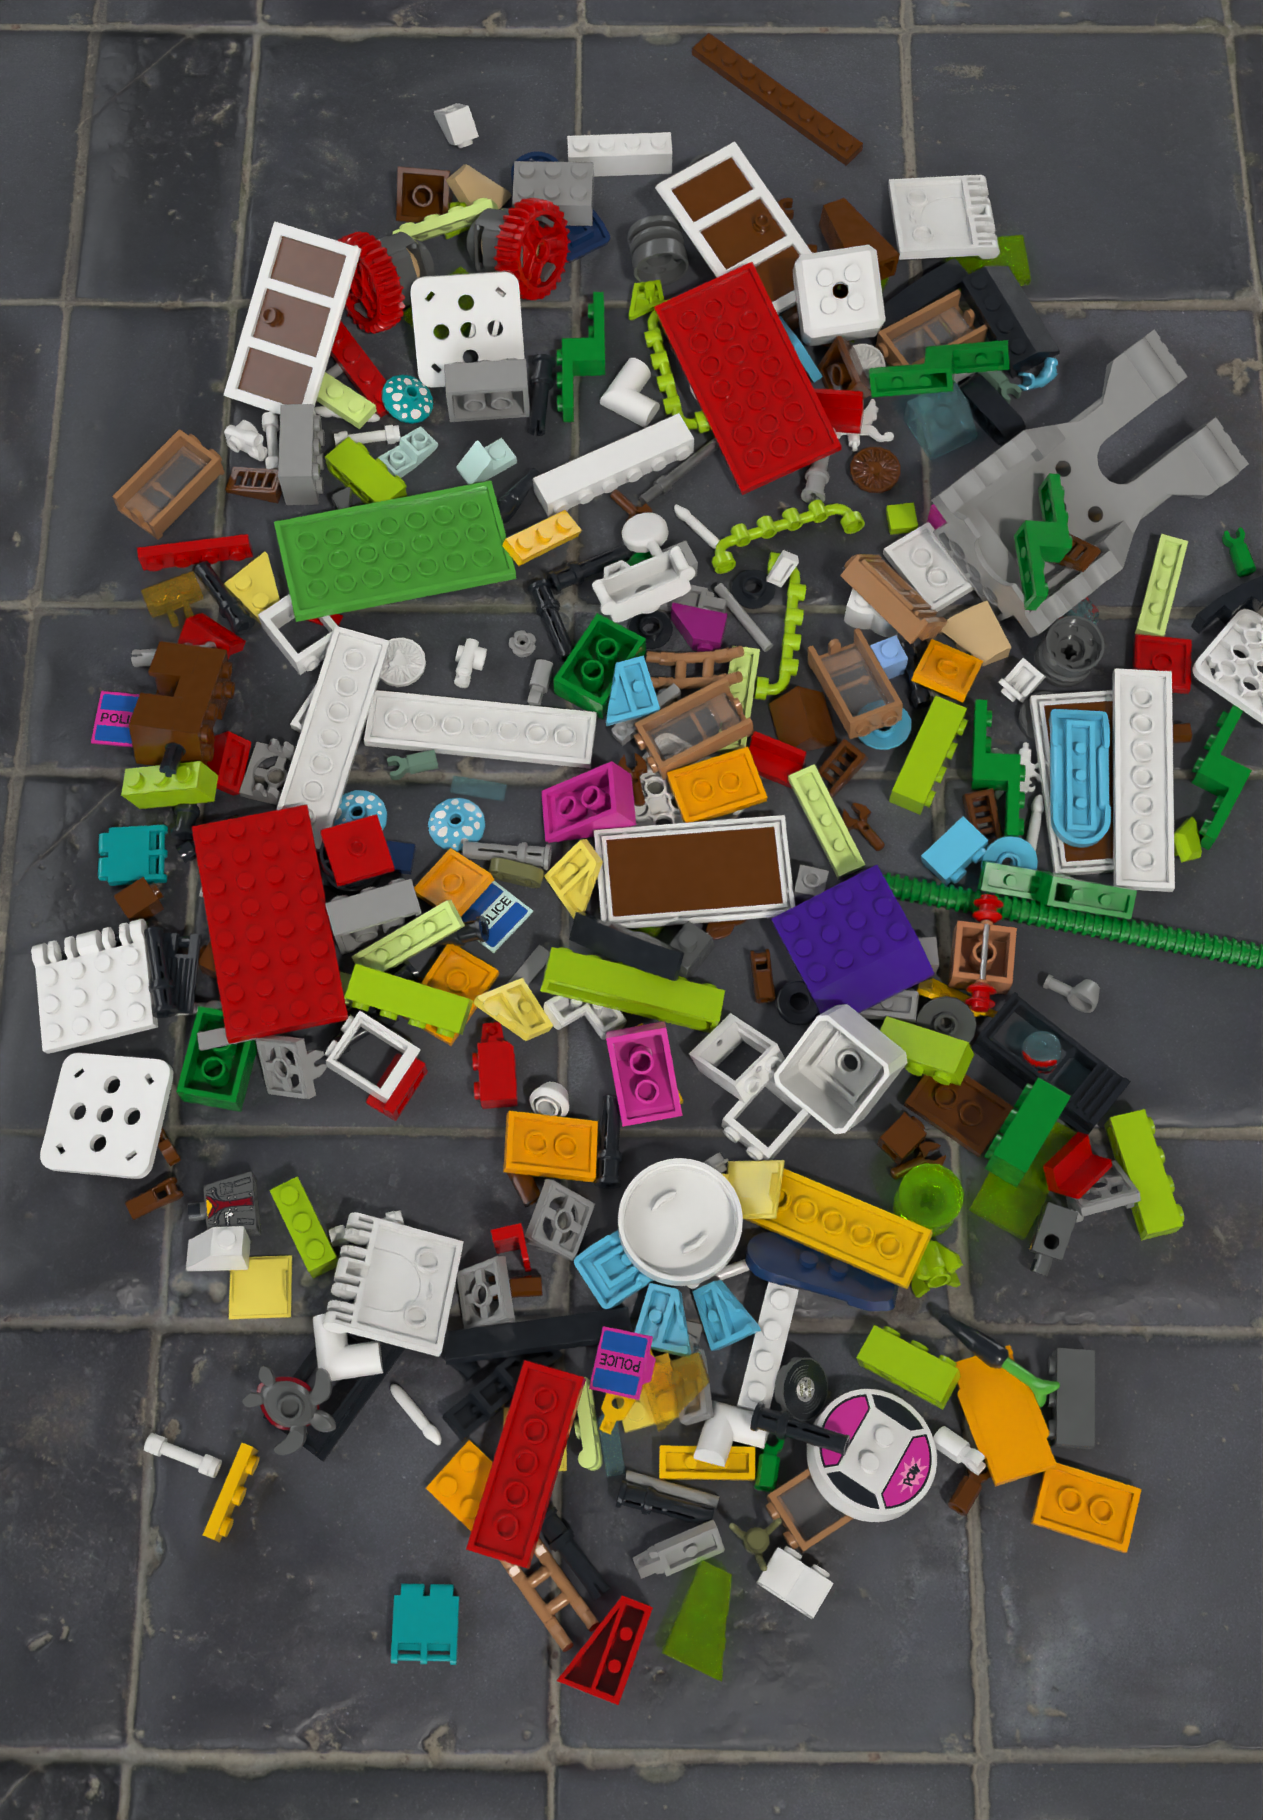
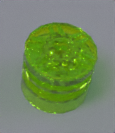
(931, 1184)

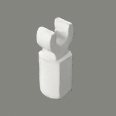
(959, 1450)

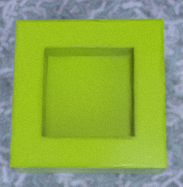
(901, 518)

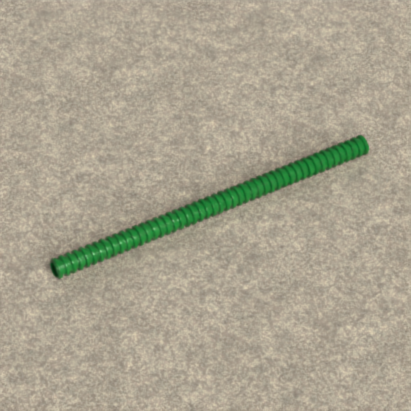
(1081, 922)

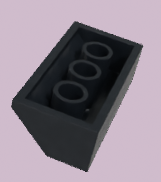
(1009, 316)

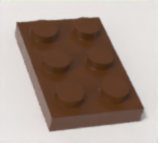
(962, 1112)

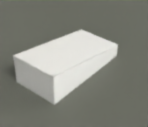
(782, 568)

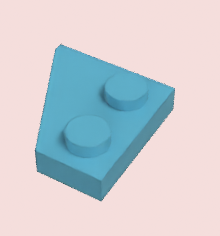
(631, 692)

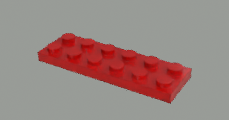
(526, 1464)

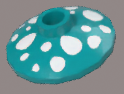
(402, 405)

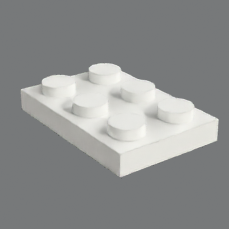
(928, 567)

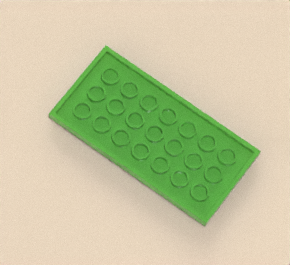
(394, 550)

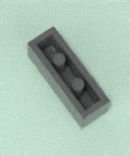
(1074, 1402)

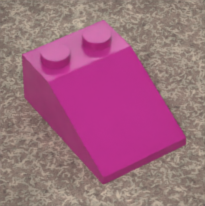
(589, 803)
(643, 1073)

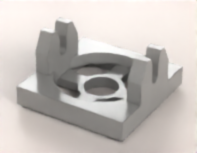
(262, 751)
(274, 1063)
(1126, 1195)
(583, 1211)
(469, 1293)

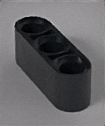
(991, 410)

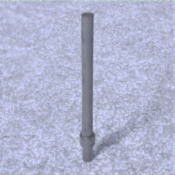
(664, 483)

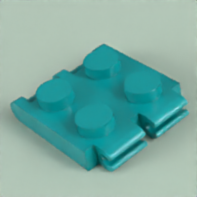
(132, 855)
(425, 1623)

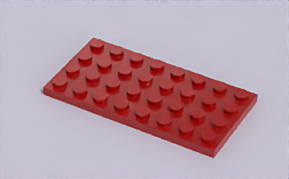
(747, 378)
(269, 924)

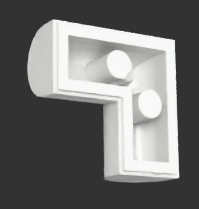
(625, 397)
(565, 1011)
(345, 1360)
(726, 1426)

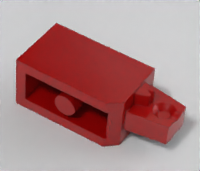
(496, 1069)

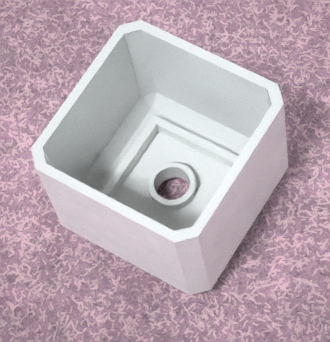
(825, 316)
(819, 1078)

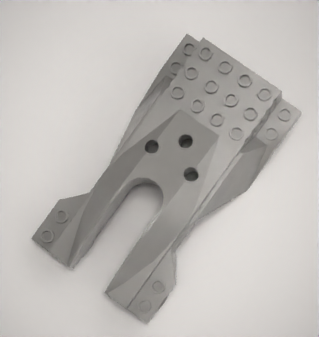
(1002, 490)

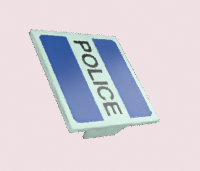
(502, 912)

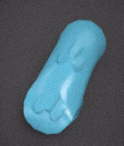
(1045, 376)

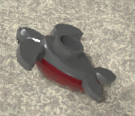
(293, 1406)

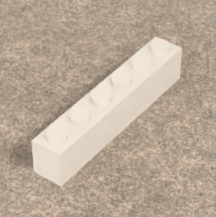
(614, 465)

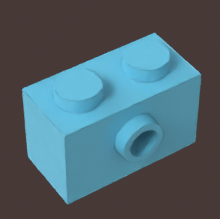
(955, 851)

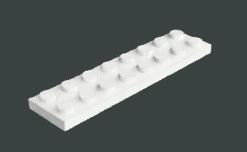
(334, 726)
(481, 729)
(1143, 780)

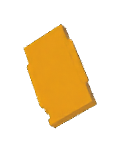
(1004, 1421)

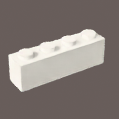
(623, 153)
(768, 1346)

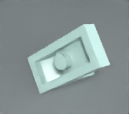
(484, 463)

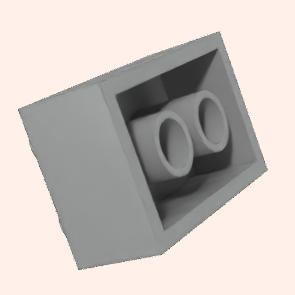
(563, 183)
(487, 390)
(301, 454)
(372, 914)

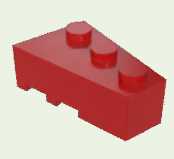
(610, 1652)

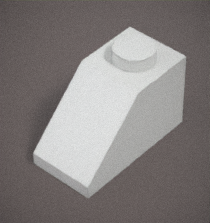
(457, 124)
(219, 1250)

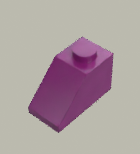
(699, 627)

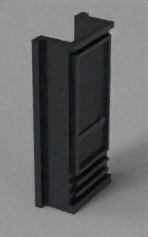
(1090, 1099)
(354, 1401)

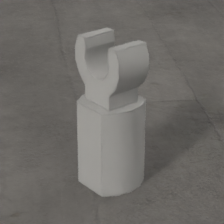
(540, 681)

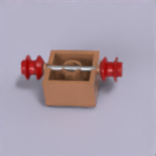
(983, 955)

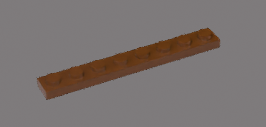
(777, 99)

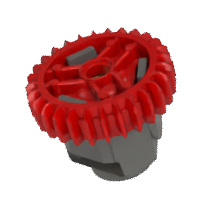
(522, 241)
(384, 278)

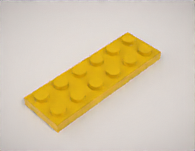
(848, 1229)

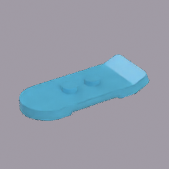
(1079, 776)
(609, 1271)

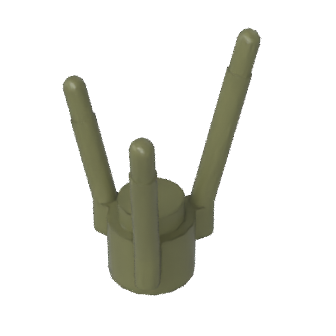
(756, 1540)

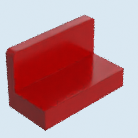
(843, 409)
(202, 629)
(775, 758)
(230, 761)
(404, 1090)
(1075, 1168)
(510, 1239)

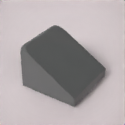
(343, 499)

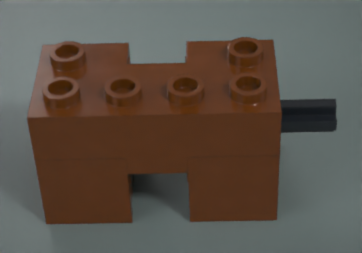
(181, 716)

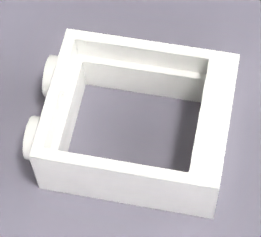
(279, 615)
(350, 1028)
(731, 1033)
(755, 1148)

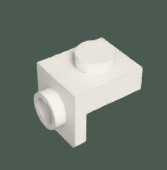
(1021, 681)

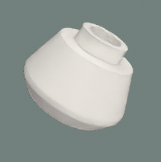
(550, 1100)

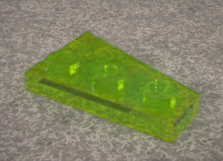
(701, 1622)

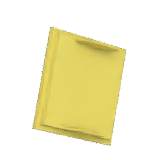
(757, 1186)
(262, 1289)

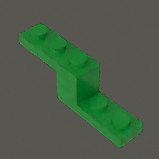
(581, 357)
(939, 368)
(1042, 541)
(997, 770)
(1220, 776)
(1057, 889)

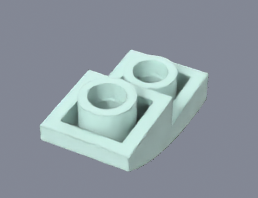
(409, 453)

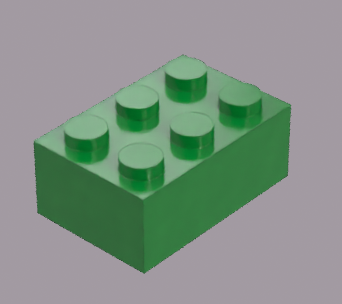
(590, 667)
(218, 1074)
(1025, 1131)

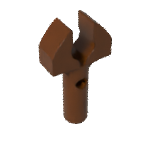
(627, 505)
(641, 768)
(862, 825)
(924, 1148)
(168, 1149)

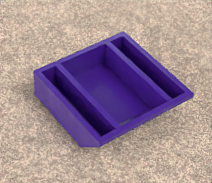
(853, 944)

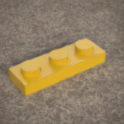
(541, 537)
(679, 1464)
(232, 1493)

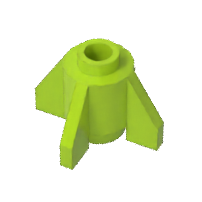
(936, 1269)

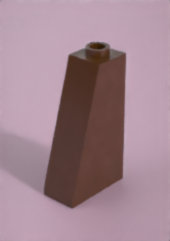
(847, 228)

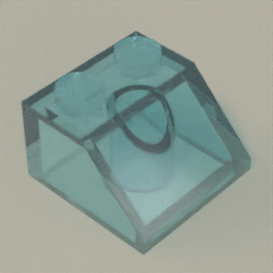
(940, 421)

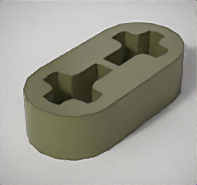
(516, 872)

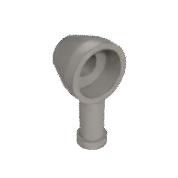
(1082, 997)

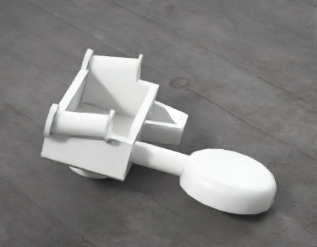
(647, 585)

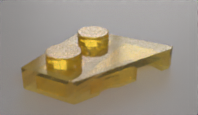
(675, 1386)

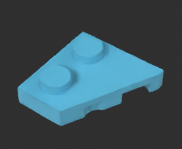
(803, 355)
(723, 1315)
(664, 1320)

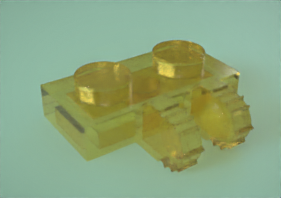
(173, 595)

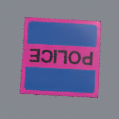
(113, 719)
(622, 1363)

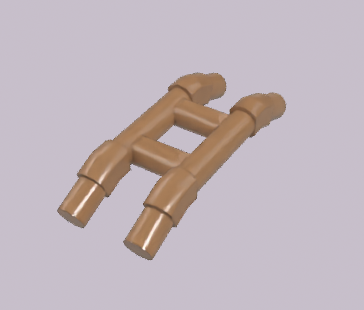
(705, 657)
(547, 1611)

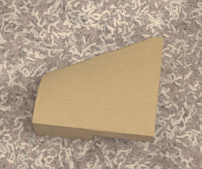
(472, 185)
(978, 633)

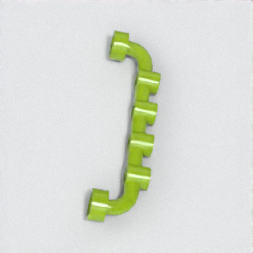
(666, 381)
(724, 561)
(790, 641)

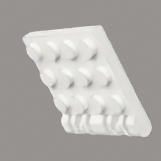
(943, 217)
(94, 993)
(401, 1281)

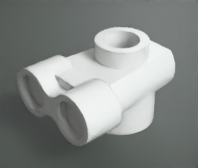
(246, 438)
(468, 657)

